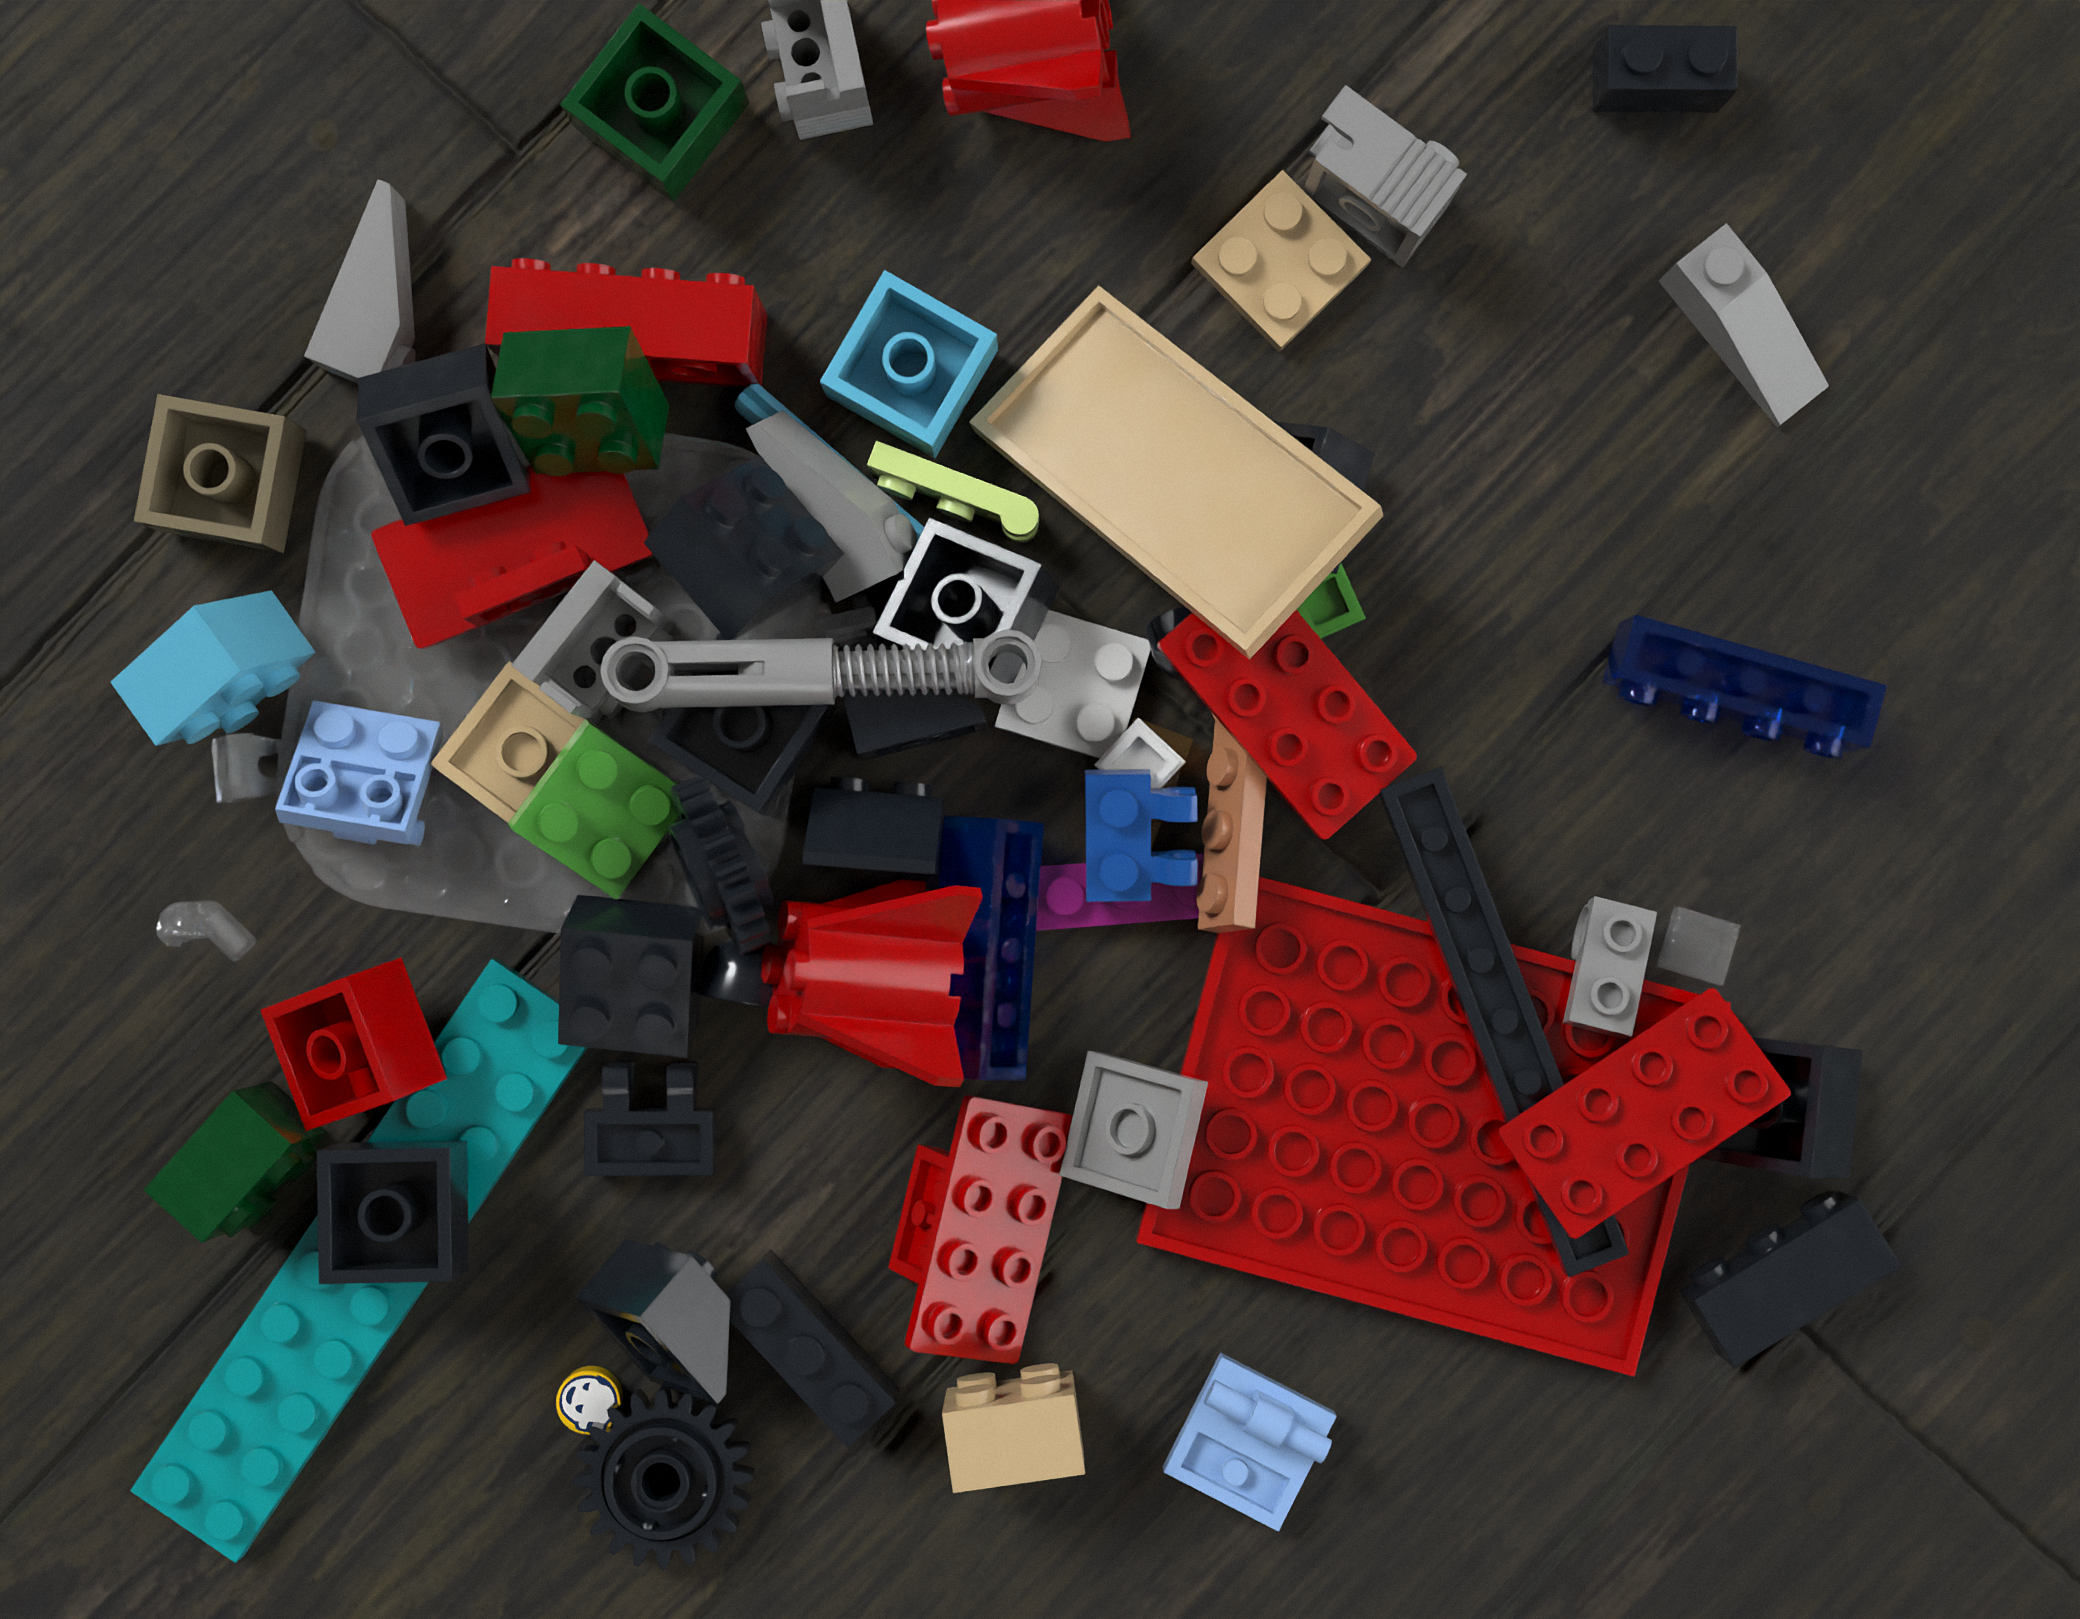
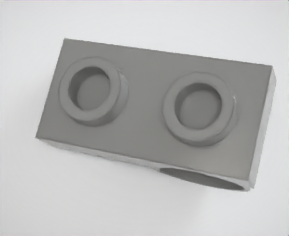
(1610, 966)

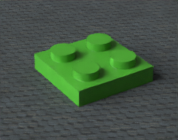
(598, 809)

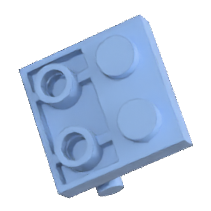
(360, 774)
(1250, 1442)

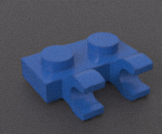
(1119, 835)

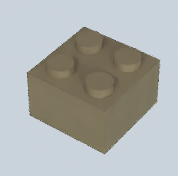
(220, 473)

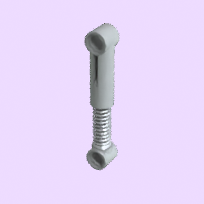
(812, 671)

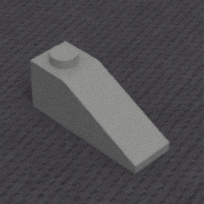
(370, 307)
(1746, 323)
(848, 505)

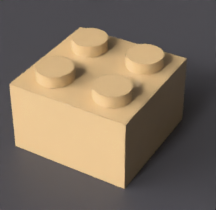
(1012, 1428)

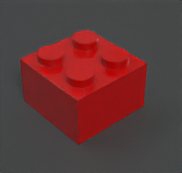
(353, 1044)

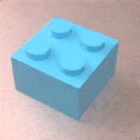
(909, 364)
(214, 668)

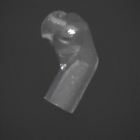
(202, 920)

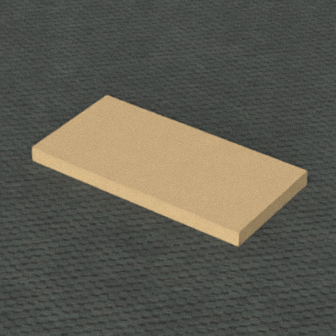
(1176, 471)

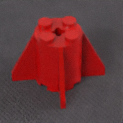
(1031, 63)
(875, 974)

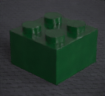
(655, 102)
(581, 400)
(236, 1163)

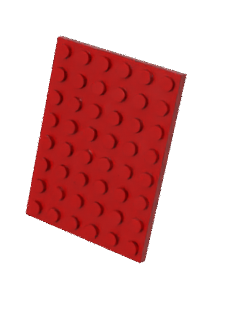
(1363, 1142)

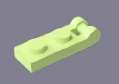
(957, 493)

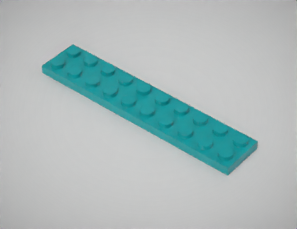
(316, 1341)

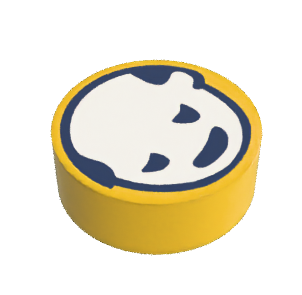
(586, 1398)

